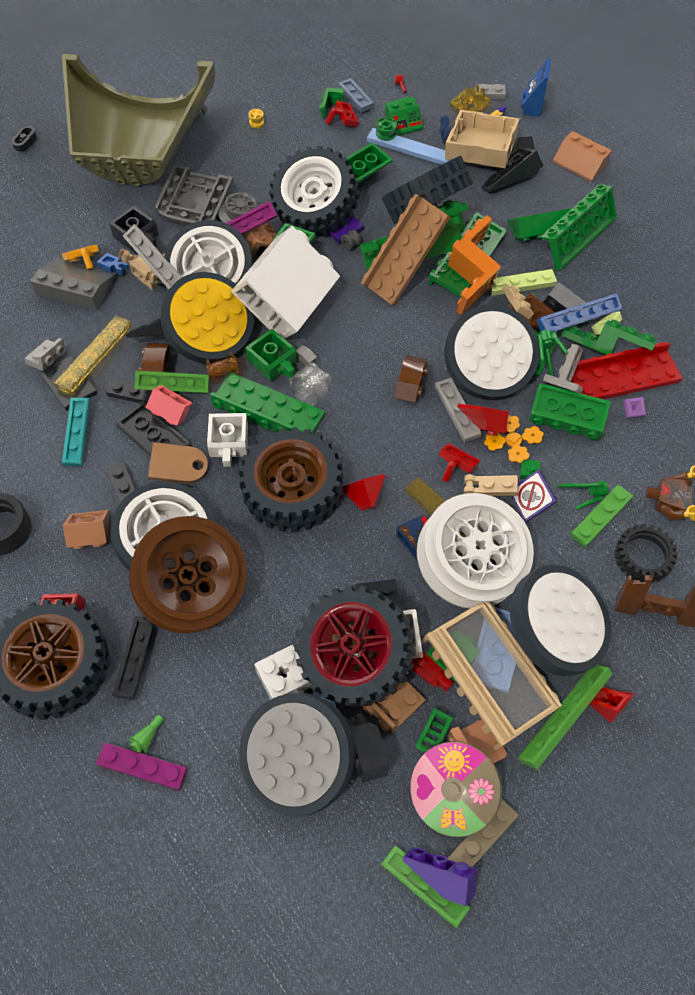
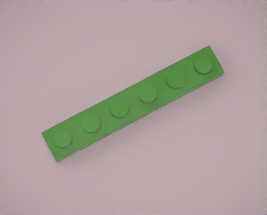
(565, 716)

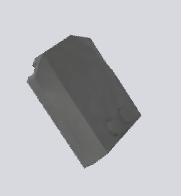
(192, 196)

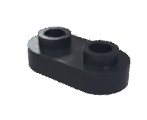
(23, 138)

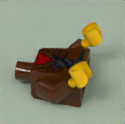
(674, 496)

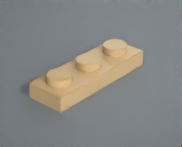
(517, 300)

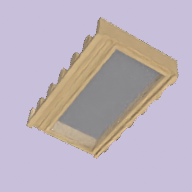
(492, 672)

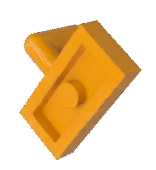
(86, 252)

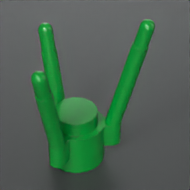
(546, 340)
(595, 489)

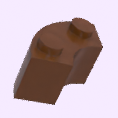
(155, 357)
(411, 378)

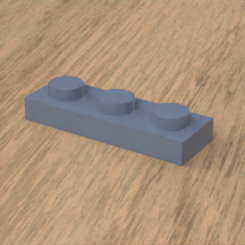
(356, 95)

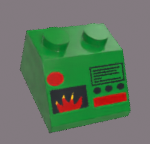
(406, 114)

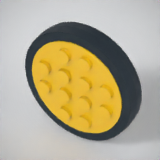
(205, 318)

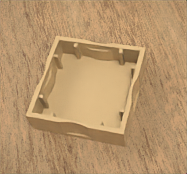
(482, 138)

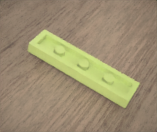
(525, 281)

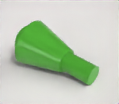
(143, 739)

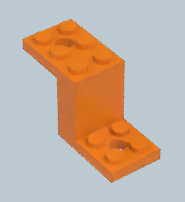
(473, 264)

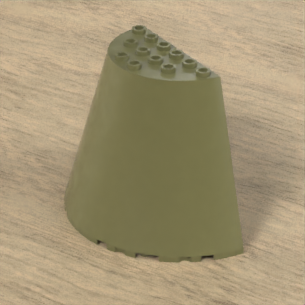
(127, 134)

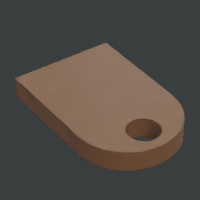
(176, 463)

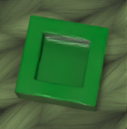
(528, 467)

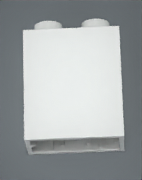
(286, 283)

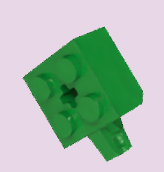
(272, 355)

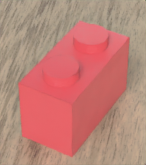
(168, 405)

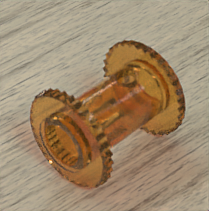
(222, 367)

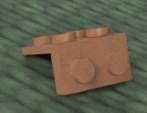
(260, 237)
(475, 736)

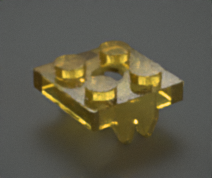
(470, 96)

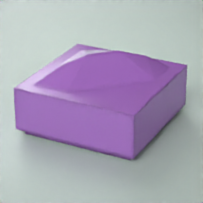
(634, 407)

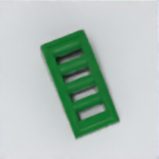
(435, 713)

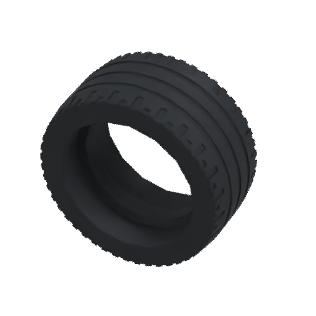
(20, 530)

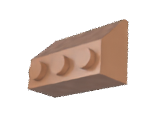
(582, 156)

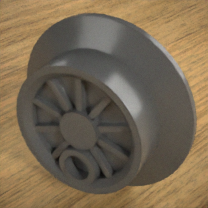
(236, 205)

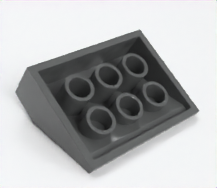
(73, 283)

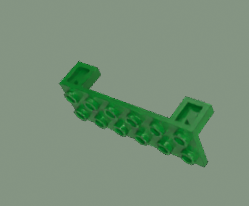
(443, 243)

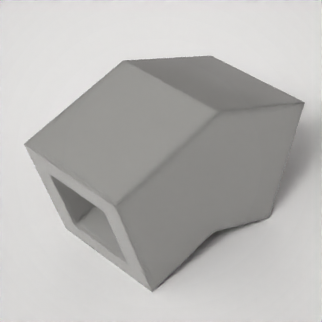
(305, 355)

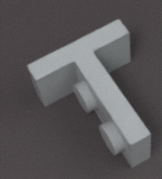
(567, 371)

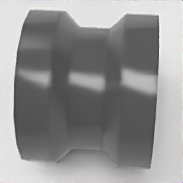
(350, 240)

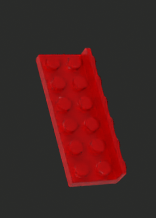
(627, 372)

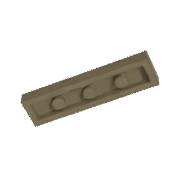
(479, 843)

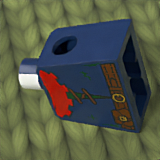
(409, 533)

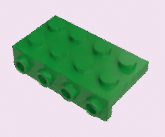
(570, 411)

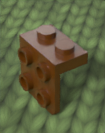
(539, 309)

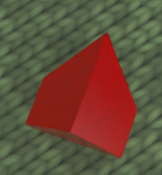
(365, 491)
(610, 702)

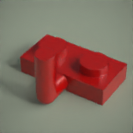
(345, 112)
(458, 458)

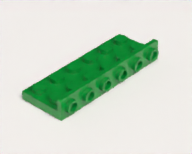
(581, 225)
(447, 276)
(265, 406)

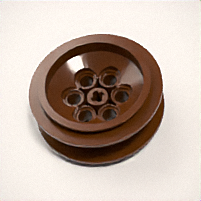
(209, 545)

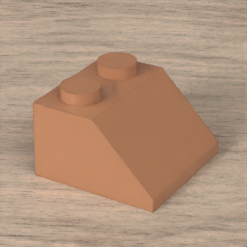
(87, 529)

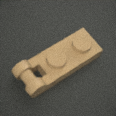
(492, 485)

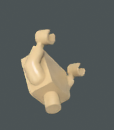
(140, 269)

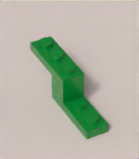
(609, 337)

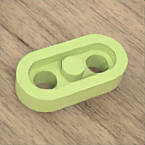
(597, 328)

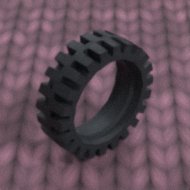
(655, 536)

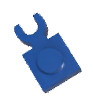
(109, 263)

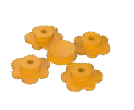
(514, 440)

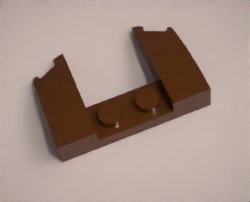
(634, 597)

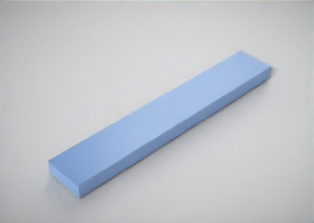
(410, 147)

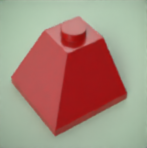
(486, 418)

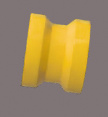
(256, 118)

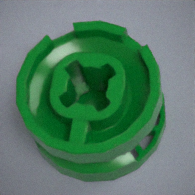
(386, 129)

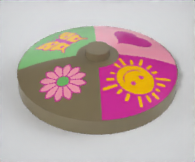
(456, 789)

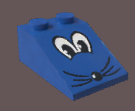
(535, 92)

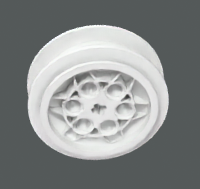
(453, 575)

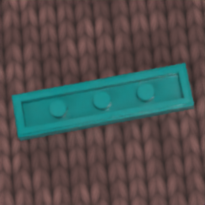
(76, 432)

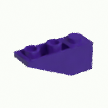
(448, 878)

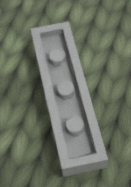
(451, 397)

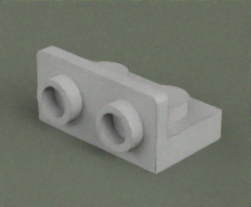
(45, 354)

